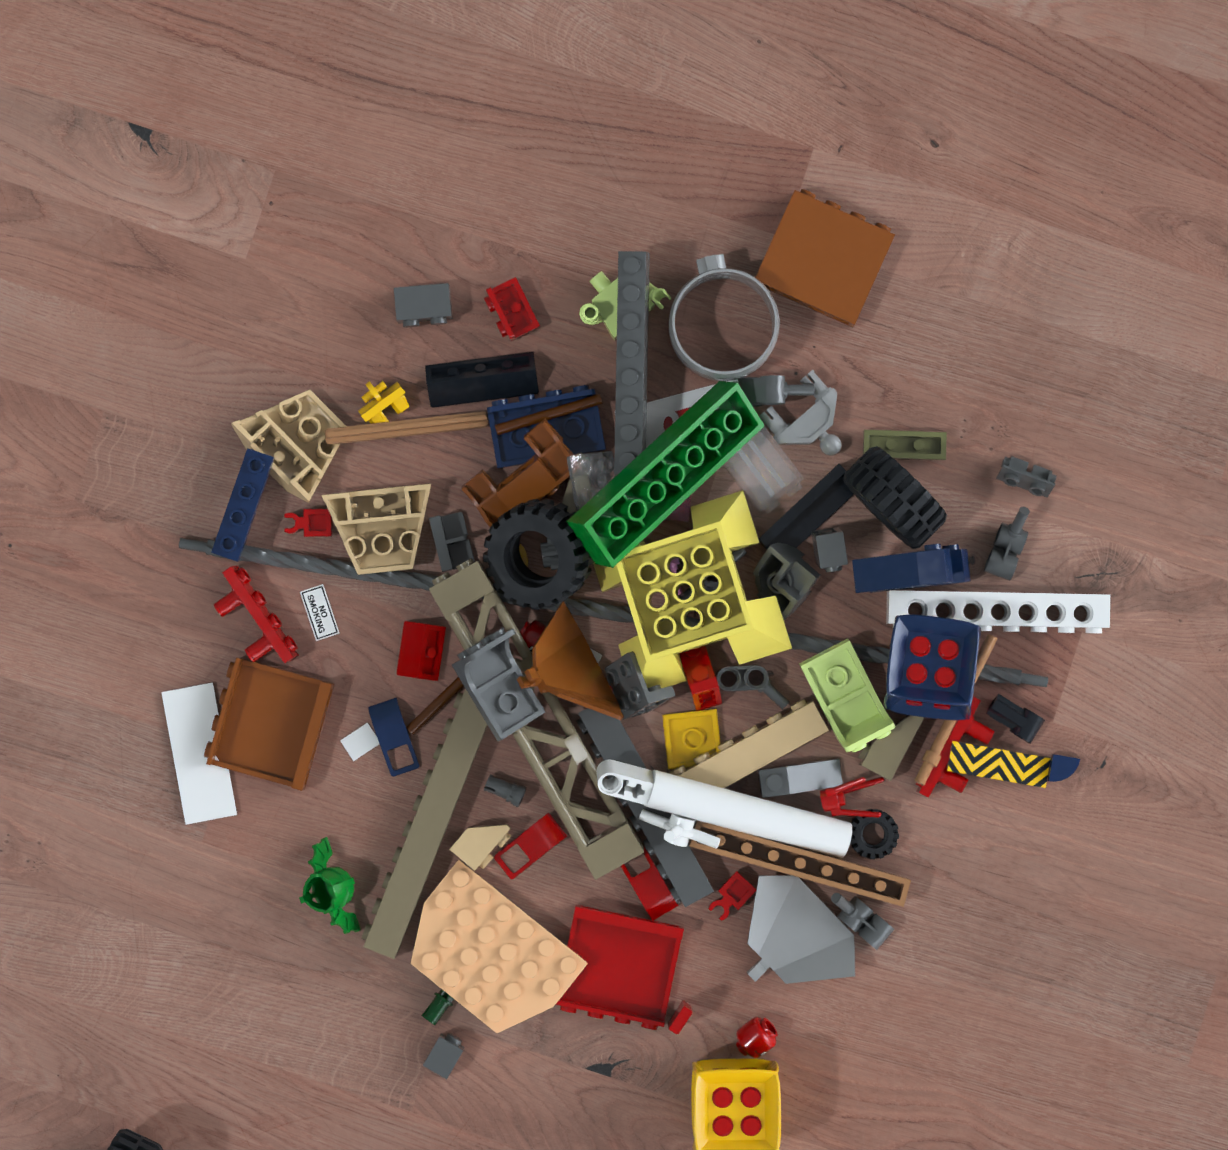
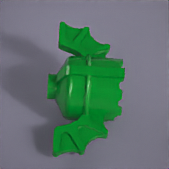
(331, 889)

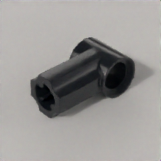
(1020, 721)

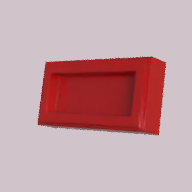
(680, 1017)

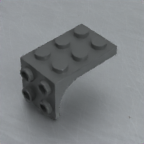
(492, 683)

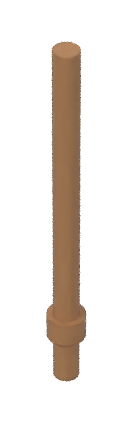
(932, 757)

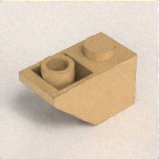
(478, 842)

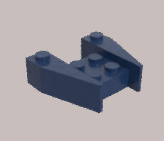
(912, 569)

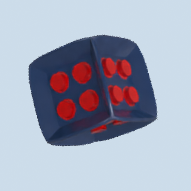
(932, 667)

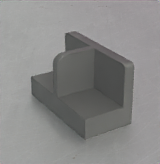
(451, 540)

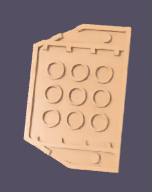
(490, 952)

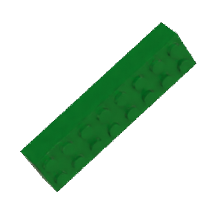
(666, 473)

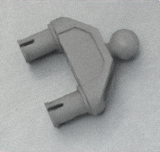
(812, 423)

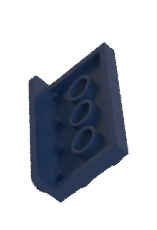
(579, 430)

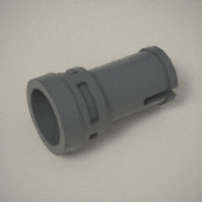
(511, 792)

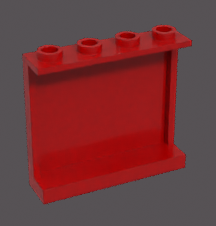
(626, 969)

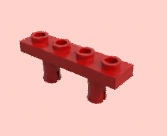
(255, 603)
(940, 774)

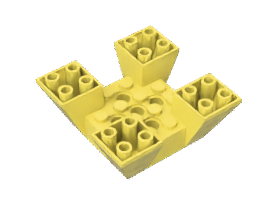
(751, 627)

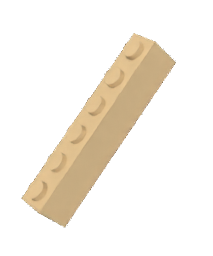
(757, 746)

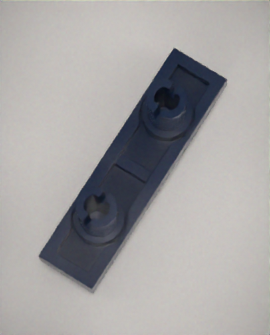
(242, 505)

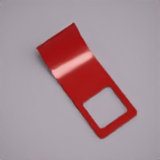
(534, 842)
(652, 890)

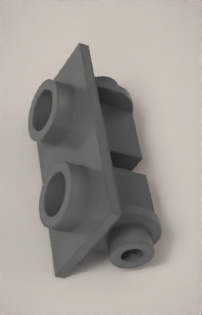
(1038, 482)

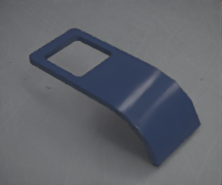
(391, 732)

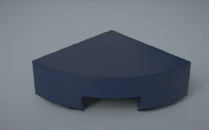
(1062, 767)

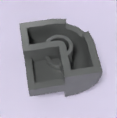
(786, 576)

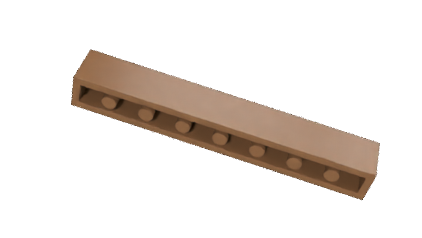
(806, 864)

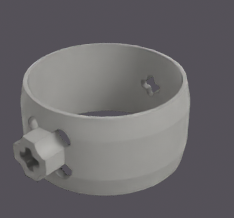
(714, 268)

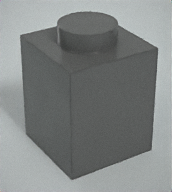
(444, 1055)

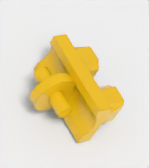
(392, 396)

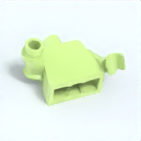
(605, 303)

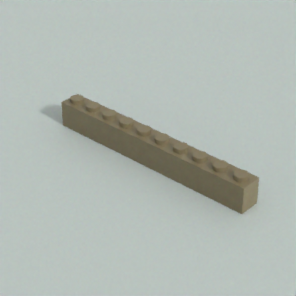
(427, 829)

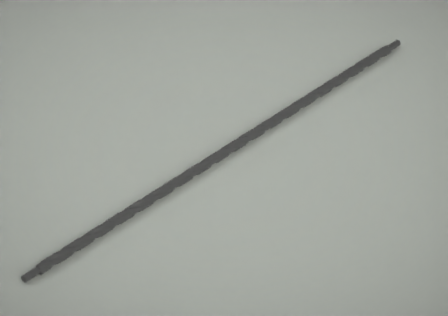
(575, 606)

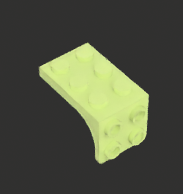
(847, 696)

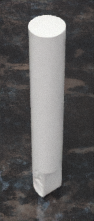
(725, 808)

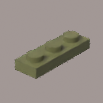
(907, 444)

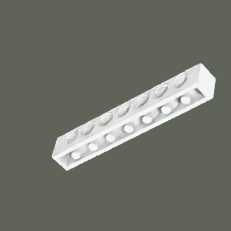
(1096, 606)

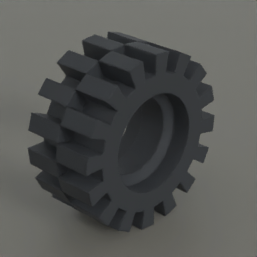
(885, 846)

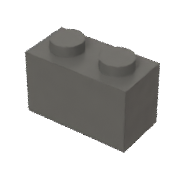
(423, 304)
(829, 549)

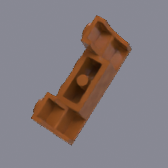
(530, 481)

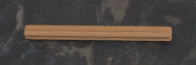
(406, 428)

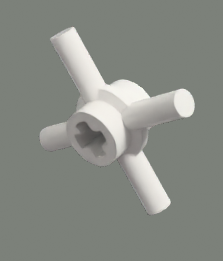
(679, 829)

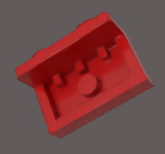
(512, 308)

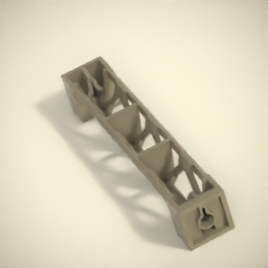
(608, 848)

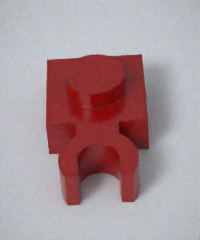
(314, 522)
(734, 892)

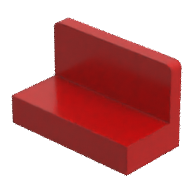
(421, 651)

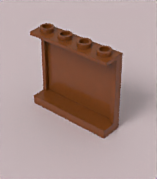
(824, 257)
(269, 723)

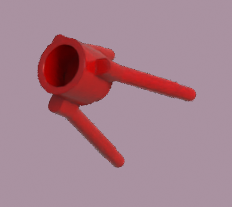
(834, 797)

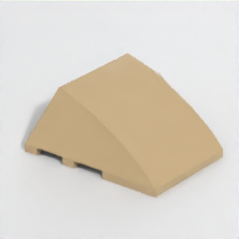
(296, 440)
(380, 525)

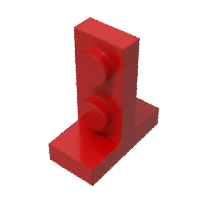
(701, 678)

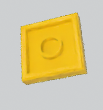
(690, 736)

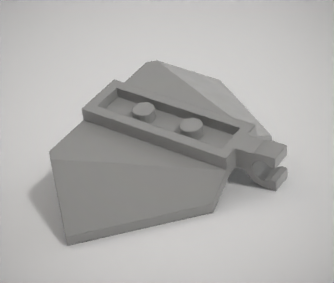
(797, 933)

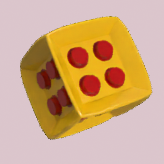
(736, 1104)

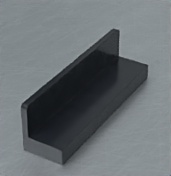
(481, 379)
(809, 511)

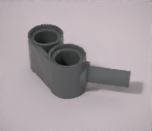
(771, 390)
(1007, 544)
(743, 684)
(862, 920)

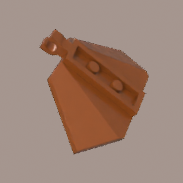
(568, 667)

